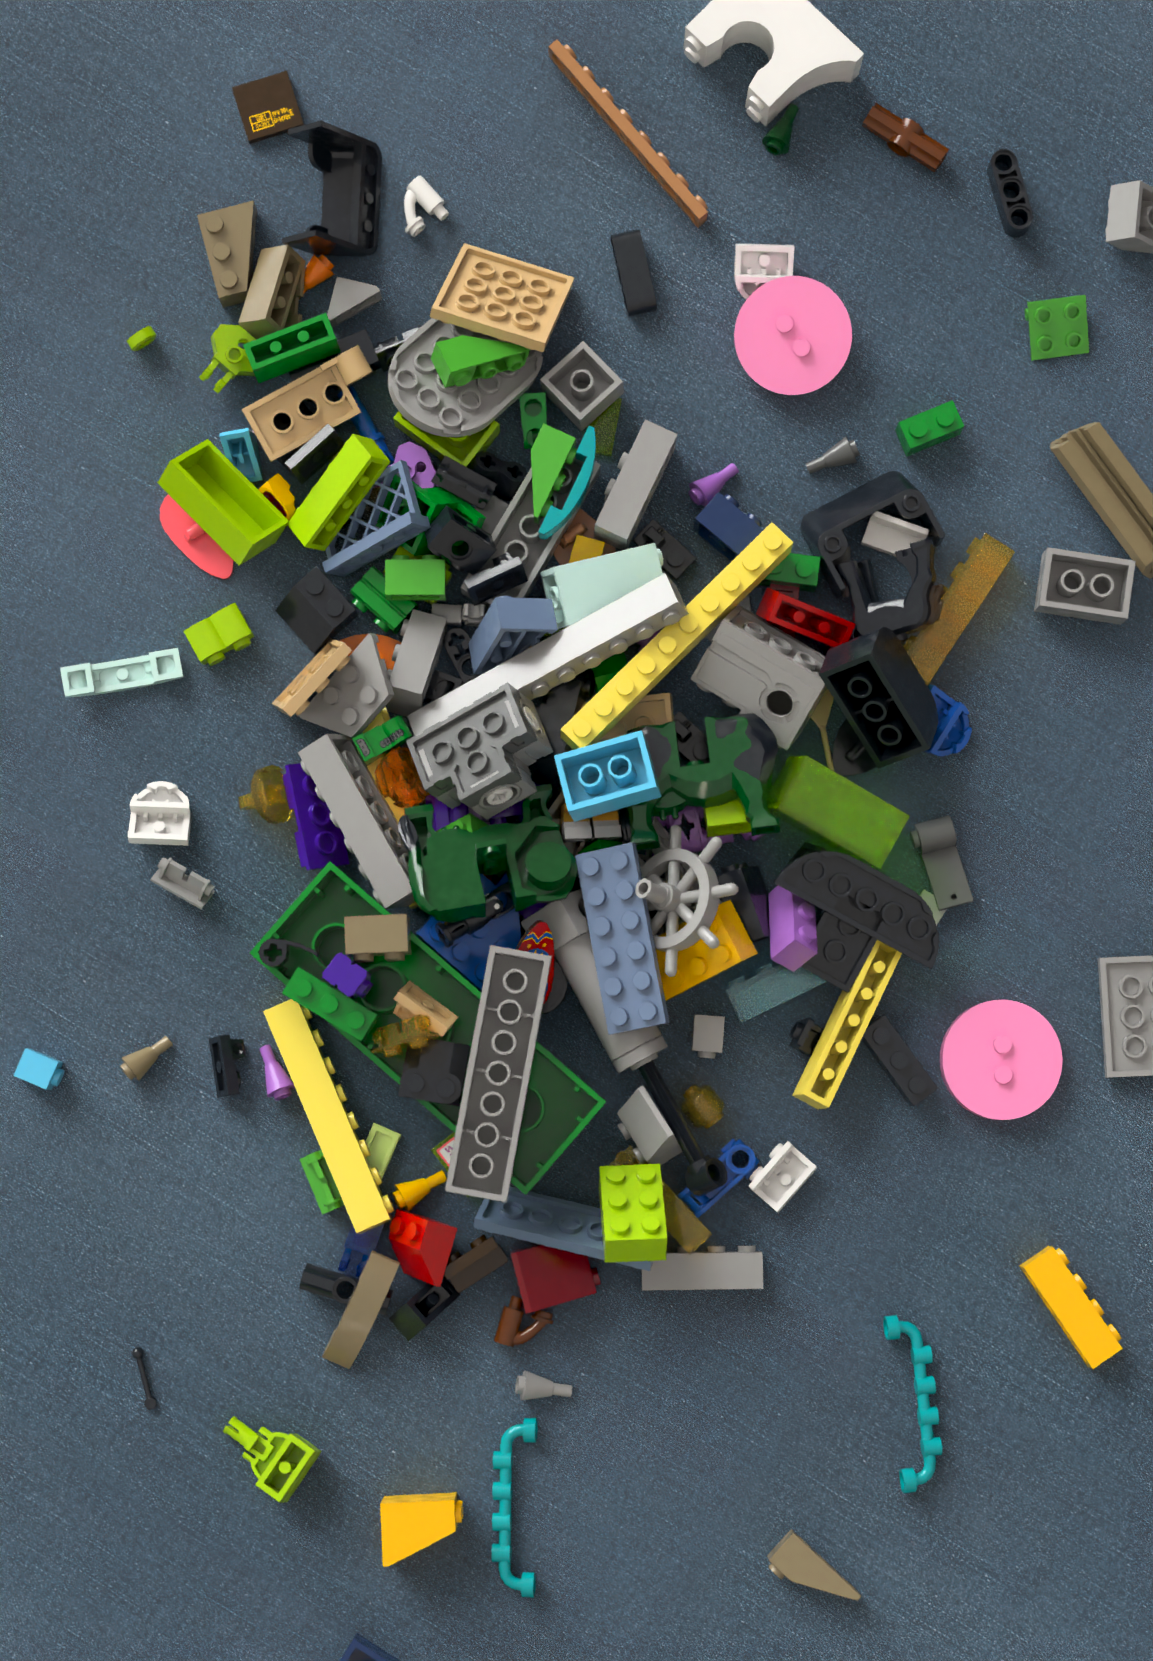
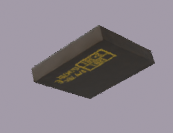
(267, 107)

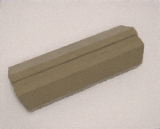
(1111, 489)

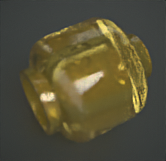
(702, 1106)

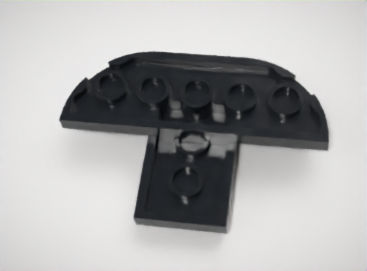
(858, 911)

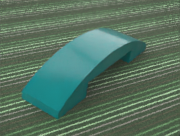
(558, 518)

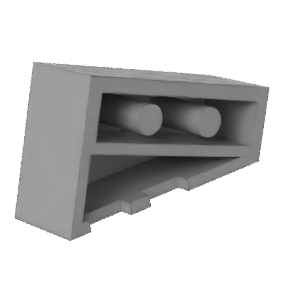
(415, 661)

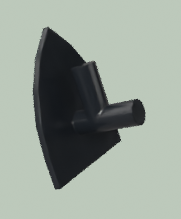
(849, 753)

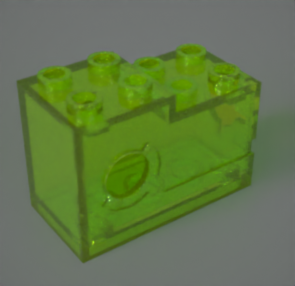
(835, 811)

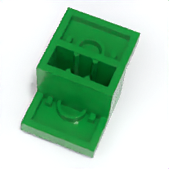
(431, 503)

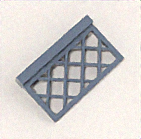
(378, 540)

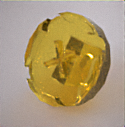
(267, 795)

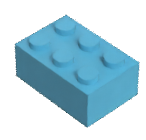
(607, 776)

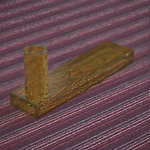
(679, 1219)

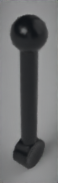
(150, 1402)

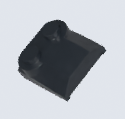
(435, 1072)

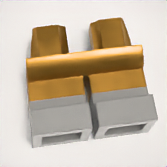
(602, 827)

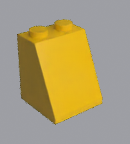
(416, 1522)

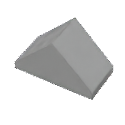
(350, 299)

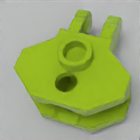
(228, 354)

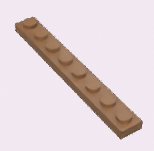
(622, 125)

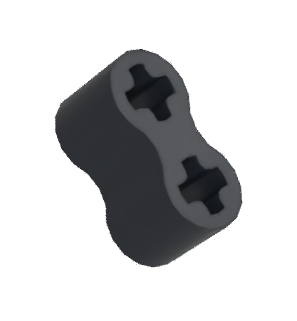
(506, 474)

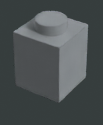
(707, 1035)

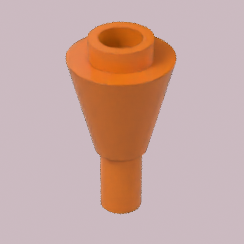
(317, 271)

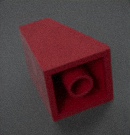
(552, 1276)

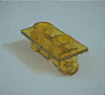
(414, 1034)

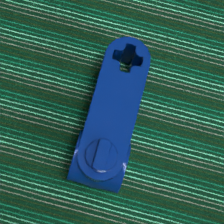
(734, 1175)

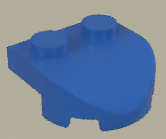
(953, 725)

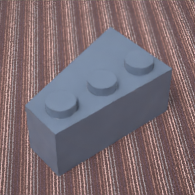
(510, 629)

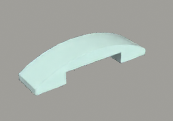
(121, 674)

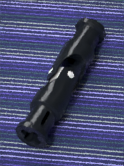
(452, 931)

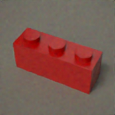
(804, 618)

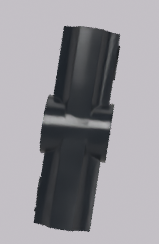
(326, 1283)

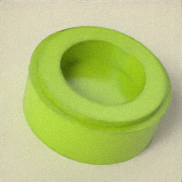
(142, 338)

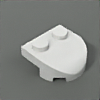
(760, 264)
(160, 816)

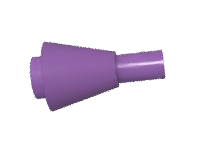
(706, 488)
(277, 1081)

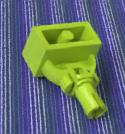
(279, 1461)

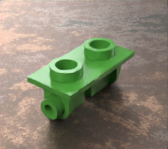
(321, 1182)

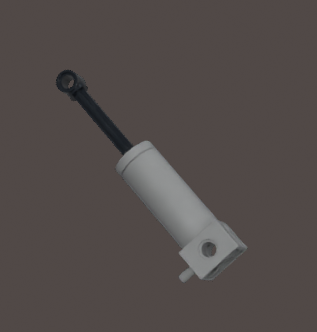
(627, 1049)

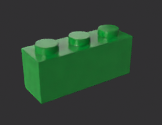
(292, 348)
(330, 1004)

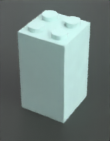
(595, 582)

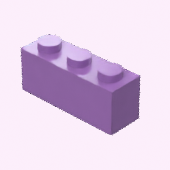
(791, 929)

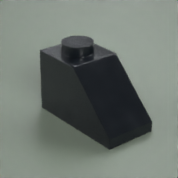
(423, 1308)

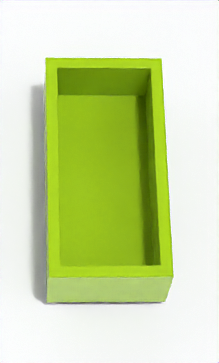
(223, 502)

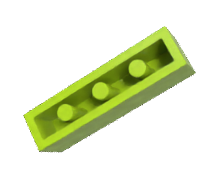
(338, 492)

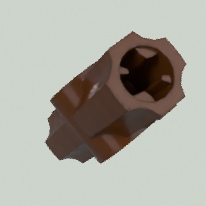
(905, 137)

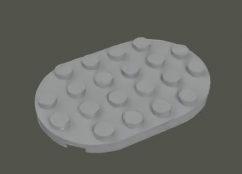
(454, 409)

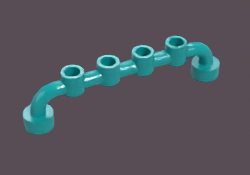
(926, 1415)
(503, 1520)

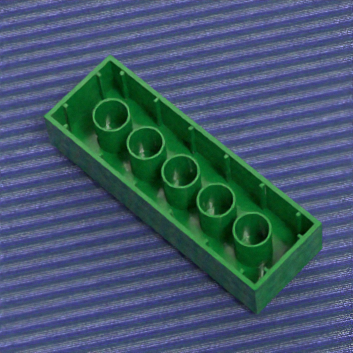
(556, 1099)

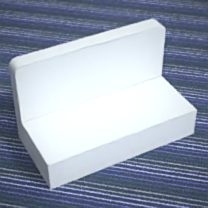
(891, 534)

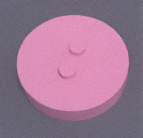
(793, 335)
(1001, 1059)

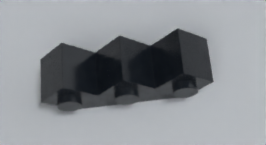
(561, 705)

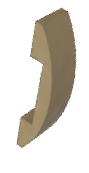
(361, 1310)

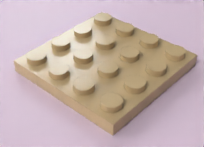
(502, 297)

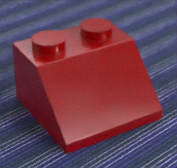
(421, 1245)

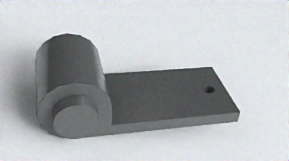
(942, 862)

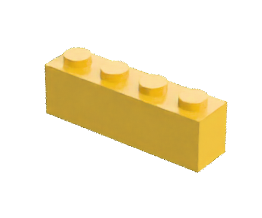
(1071, 1307)

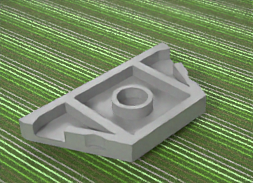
(354, 692)

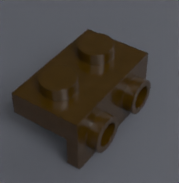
(476, 1263)

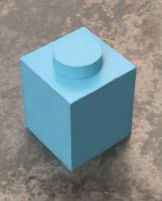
(39, 1069)

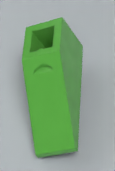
(471, 358)
(548, 460)

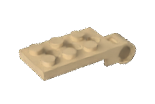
(339, 371)

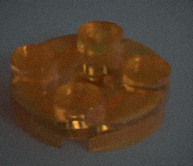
(389, 782)

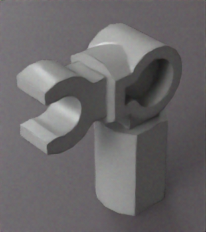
(455, 615)

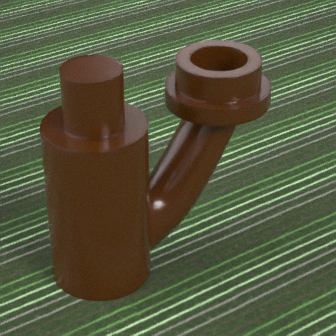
(510, 1321)

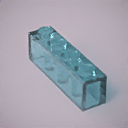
(768, 990)

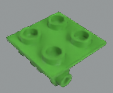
(1058, 327)

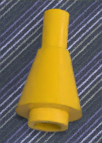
(411, 1192)

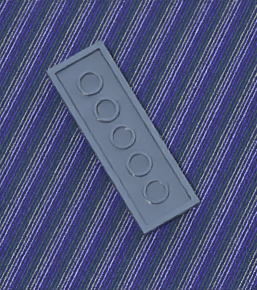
(621, 939)
(548, 1223)

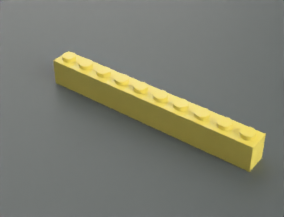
(678, 639)

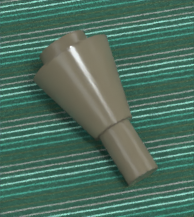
(139, 1062)

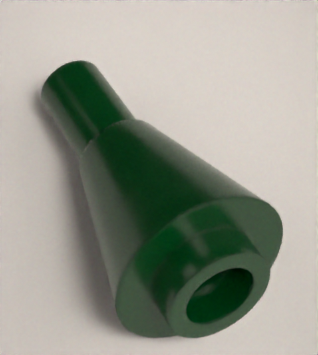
(778, 138)

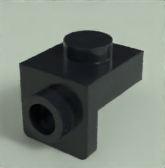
(805, 1036)

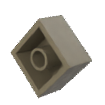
(377, 936)

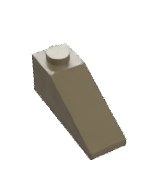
(804, 1566)

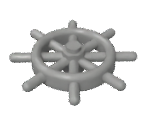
(675, 900)

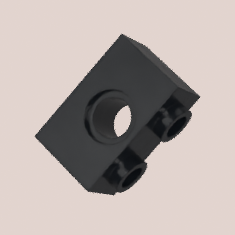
(452, 527)

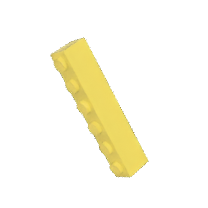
(846, 1028)

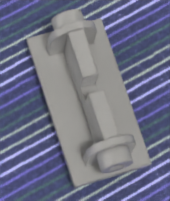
(189, 888)

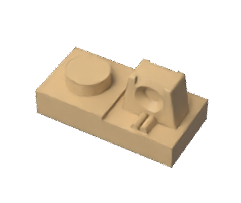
(414, 1001)

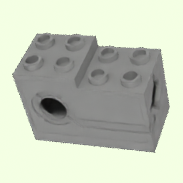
(763, 673)

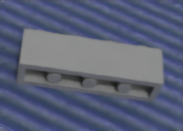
(706, 1270)

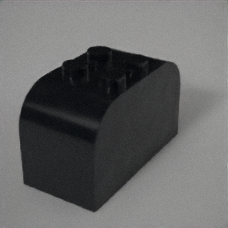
(881, 696)

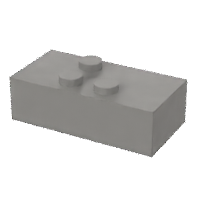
(635, 485)

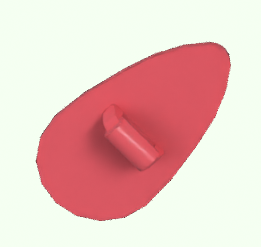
(194, 540)

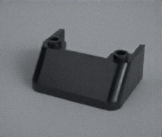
(349, 192)
(824, 525)

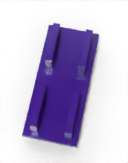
(317, 836)

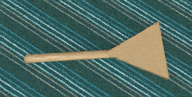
(820, 718)

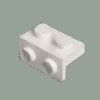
(781, 1176)

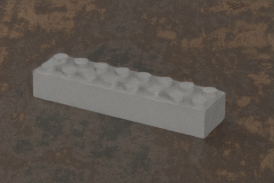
(498, 1073)

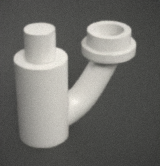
(428, 198)

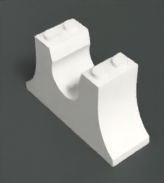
(795, 36)

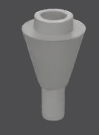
(534, 1386)

